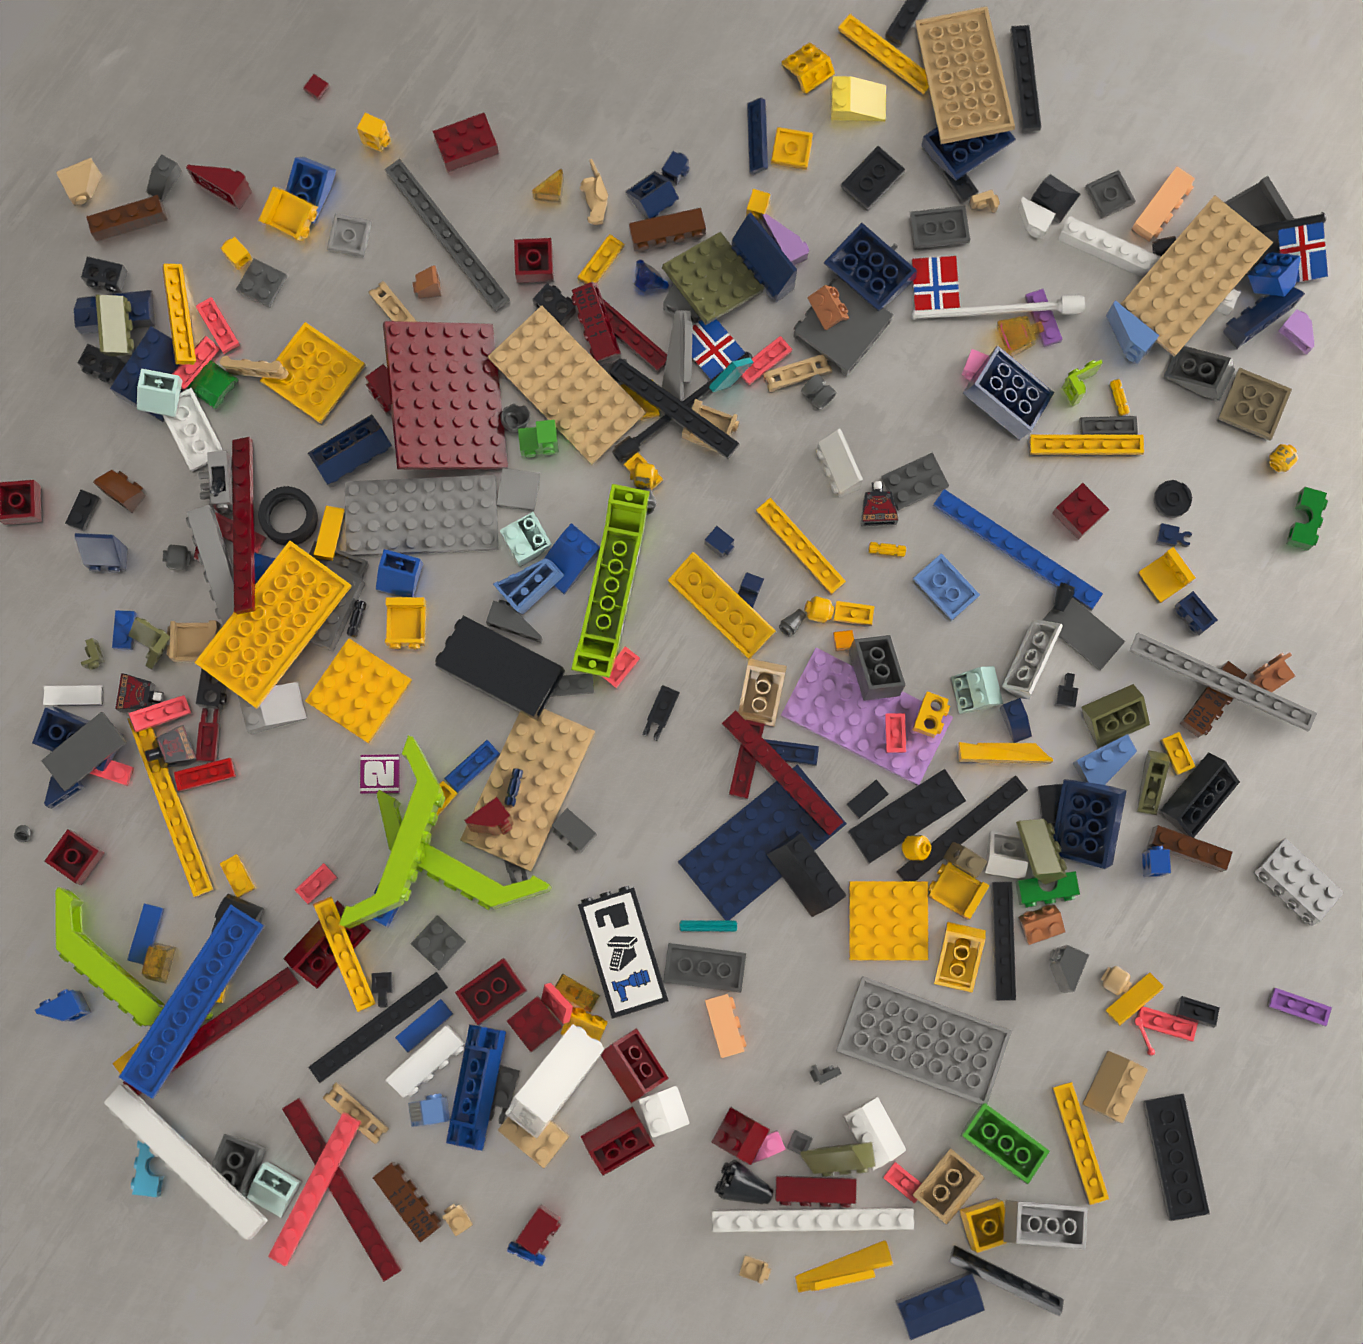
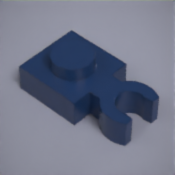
(1170, 535)

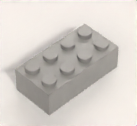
(1045, 1224)

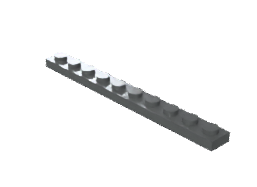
(447, 235)

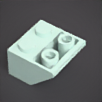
(158, 392)
(525, 539)
(976, 689)
(273, 1189)

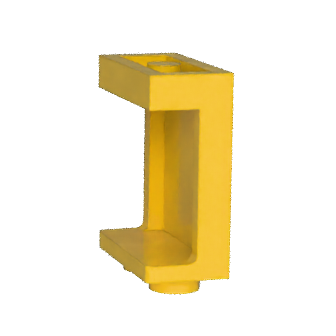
(288, 213)
(405, 622)
(957, 890)

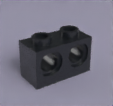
(105, 271)
(557, 302)
(100, 365)
(206, 688)

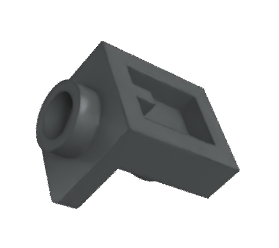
(829, 1073)

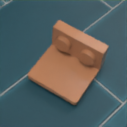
(1275, 675)

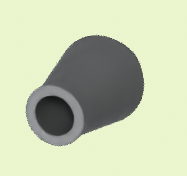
(792, 622)

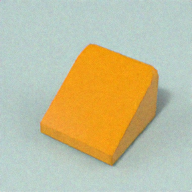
(843, 640)

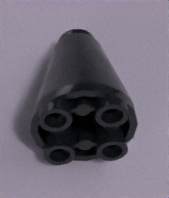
(742, 1185)

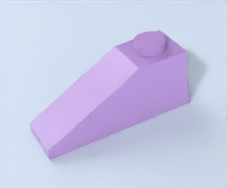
(786, 240)

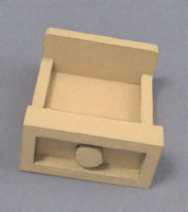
(723, 421)
(190, 639)

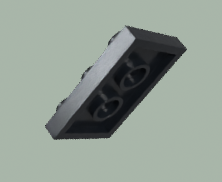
(872, 177)

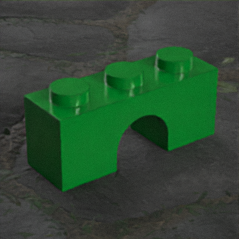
(1312, 503)
(1031, 893)

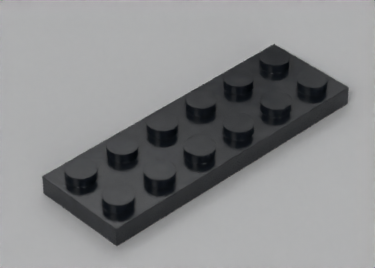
(906, 816)
(1176, 1157)

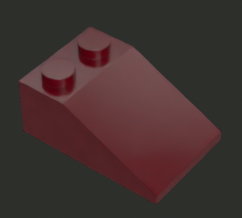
(222, 182)

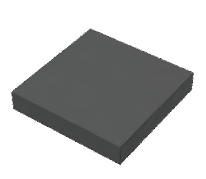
(1110, 194)

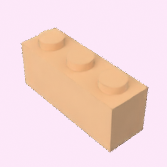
(725, 1025)

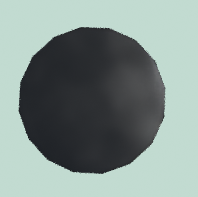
(1172, 498)

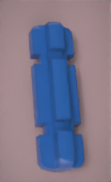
(523, 1253)

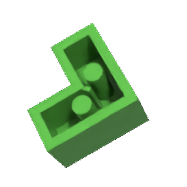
(539, 439)

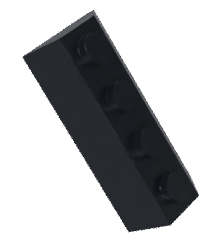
(1200, 795)
(806, 874)

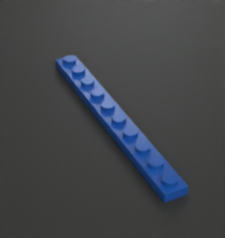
(1016, 548)

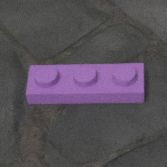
(1051, 331)
(1299, 1007)

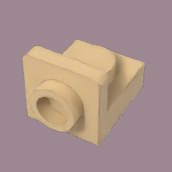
(983, 199)
(457, 1219)
(754, 1269)

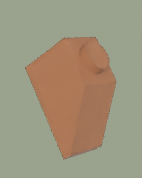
(427, 283)

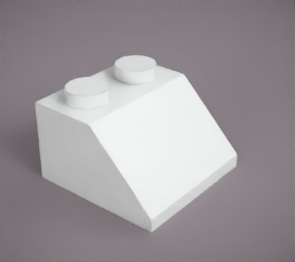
(1006, 856)
(664, 1111)

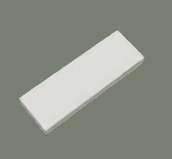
(73, 695)

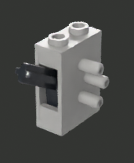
(219, 483)

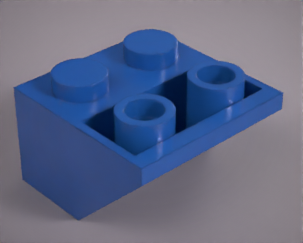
(1275, 274)
(398, 574)
(67, 1007)

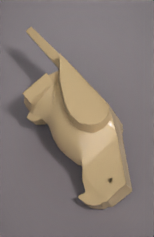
(595, 196)

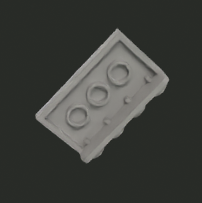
(1298, 883)

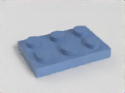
(946, 587)

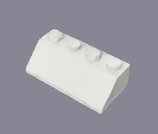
(1031, 658)
(426, 1061)

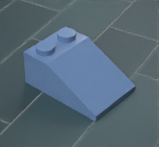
(1132, 334)

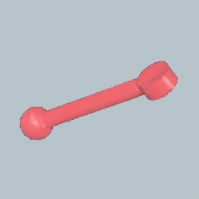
(1139, 1022)

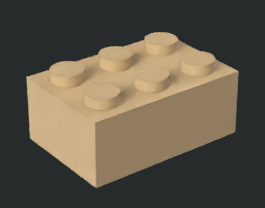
(539, 1149)

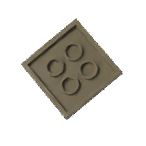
(1254, 404)

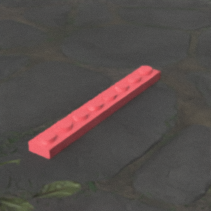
(314, 1189)

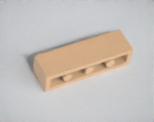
(1163, 203)

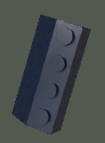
(141, 311)
(1260, 316)
(350, 449)
(57, 727)
(940, 1305)

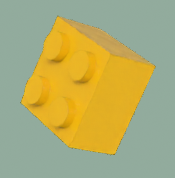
(984, 1224)

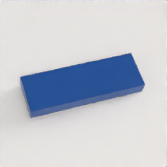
(472, 766)
(145, 933)
(424, 1025)

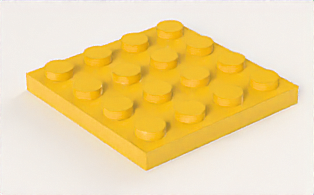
(316, 373)
(358, 690)
(888, 920)

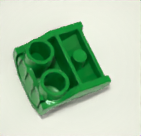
(212, 384)

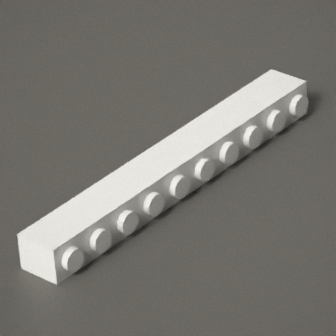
(1121, 253)
(186, 1162)
(813, 1219)

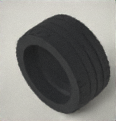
(287, 493)

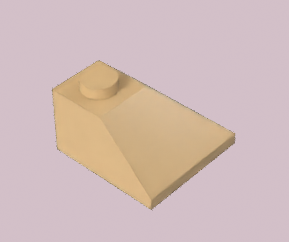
(80, 181)

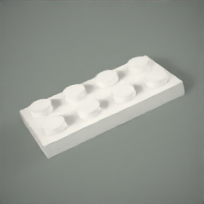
(192, 431)

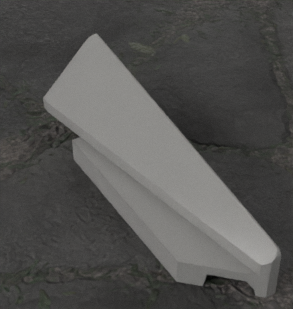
(679, 357)

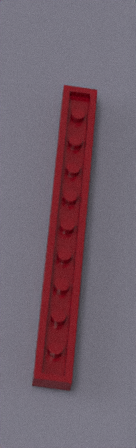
(243, 525)
(235, 1016)
(344, 1193)

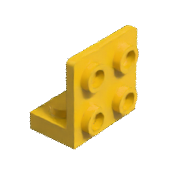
(809, 66)
(1166, 575)

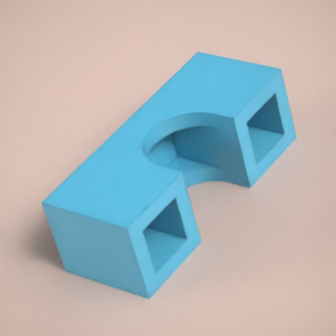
(145, 1181)

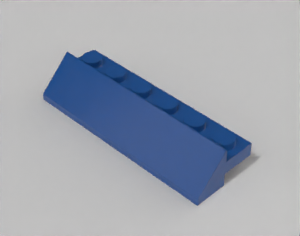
(476, 1087)

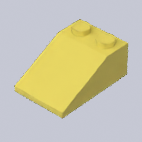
(857, 99)

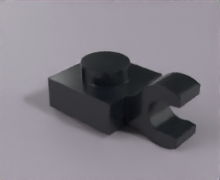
(1067, 694)
(382, 985)

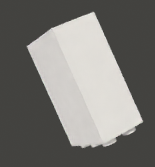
(554, 1080)

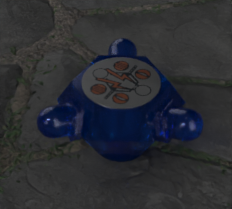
(648, 277)

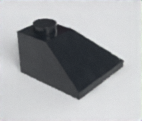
(1055, 197)

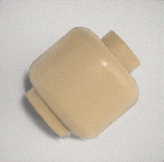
(1116, 980)

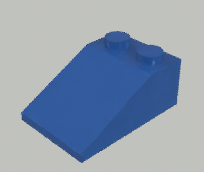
(310, 181)
(572, 555)

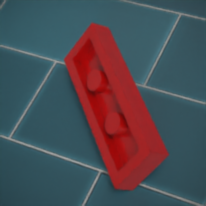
(204, 774)

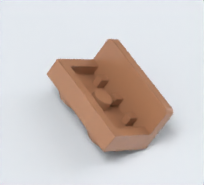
(828, 306)
(1042, 924)

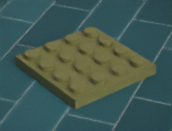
(712, 278)

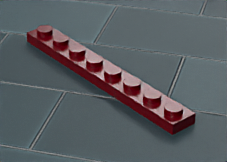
(782, 773)

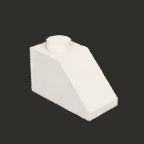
(1035, 217)

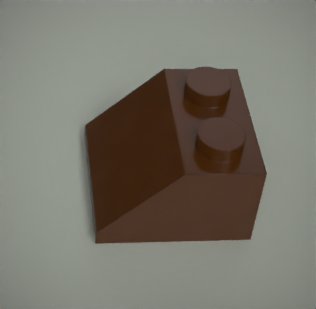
(120, 490)

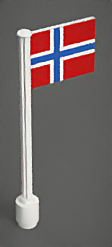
(938, 294)

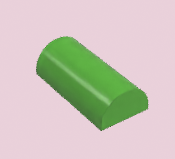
(1005, 1143)

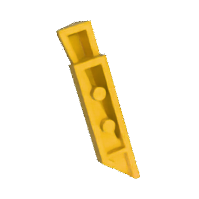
(1002, 753)
(847, 1269)

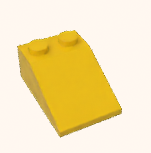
(960, 957)

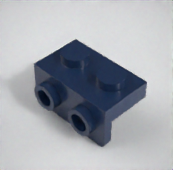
(1195, 613)

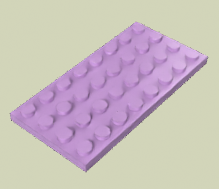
(832, 706)

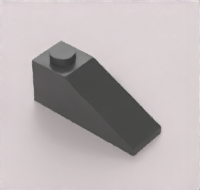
(509, 620)

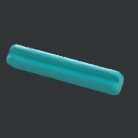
(707, 925)

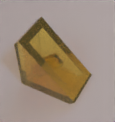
(551, 188)

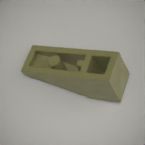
(1153, 782)

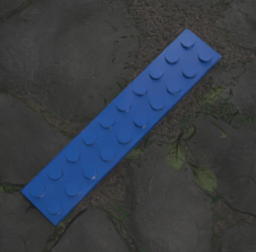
(191, 1001)

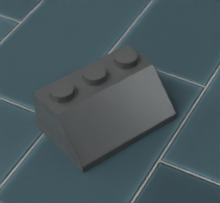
(1067, 967)
(238, 1162)

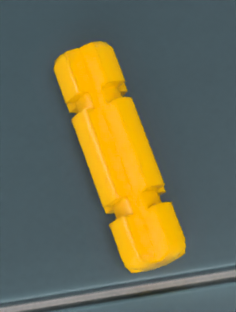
(1119, 397)
(887, 549)

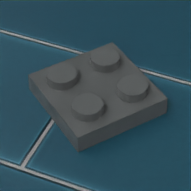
(261, 283)
(438, 942)

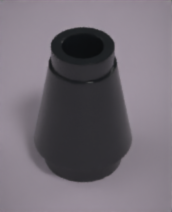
(1063, 596)

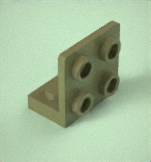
(151, 637)

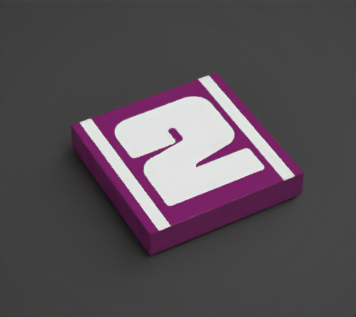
(380, 773)

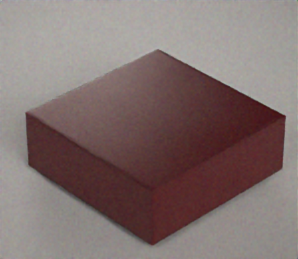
(316, 86)

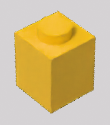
(758, 204)
(236, 253)

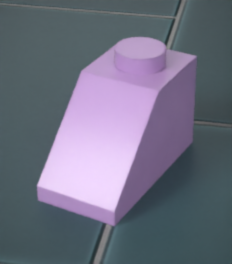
(1299, 331)

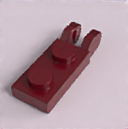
(208, 737)

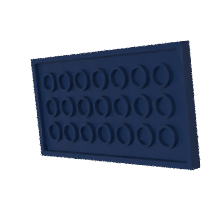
(733, 860)

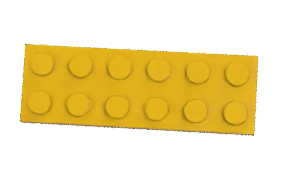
(721, 605)

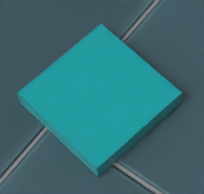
(731, 374)

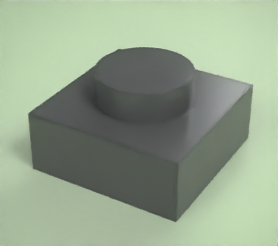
(799, 1142)

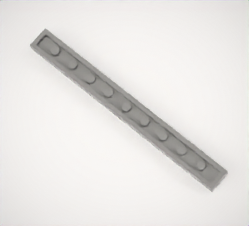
(1223, 682)

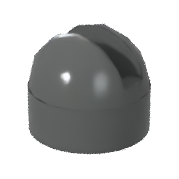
(22, 833)

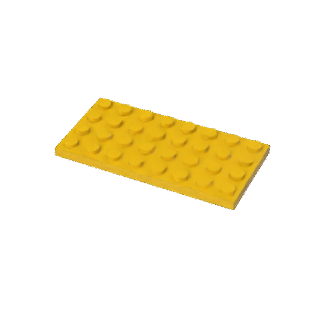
(289, 609)

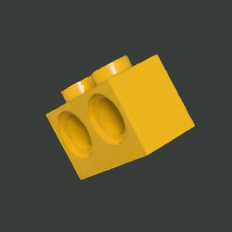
(373, 132)
(927, 713)

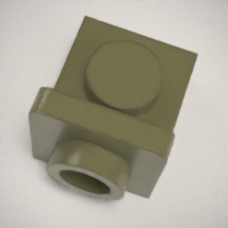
(93, 650)

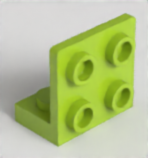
(1074, 386)

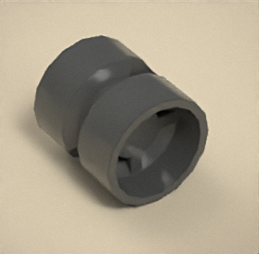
(818, 391)

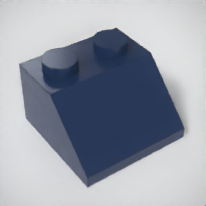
(652, 194)

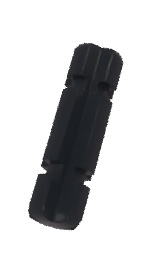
(356, 618)

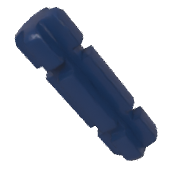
(513, 787)

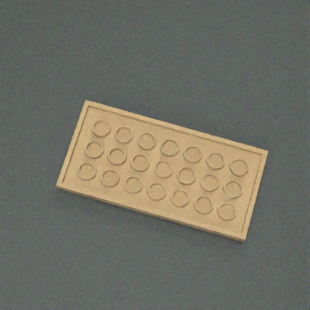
(964, 75)
(1196, 274)
(566, 385)
(550, 758)

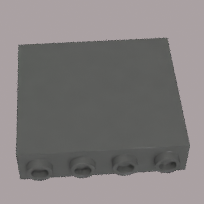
(1261, 206)
(849, 338)

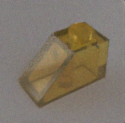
(577, 993)

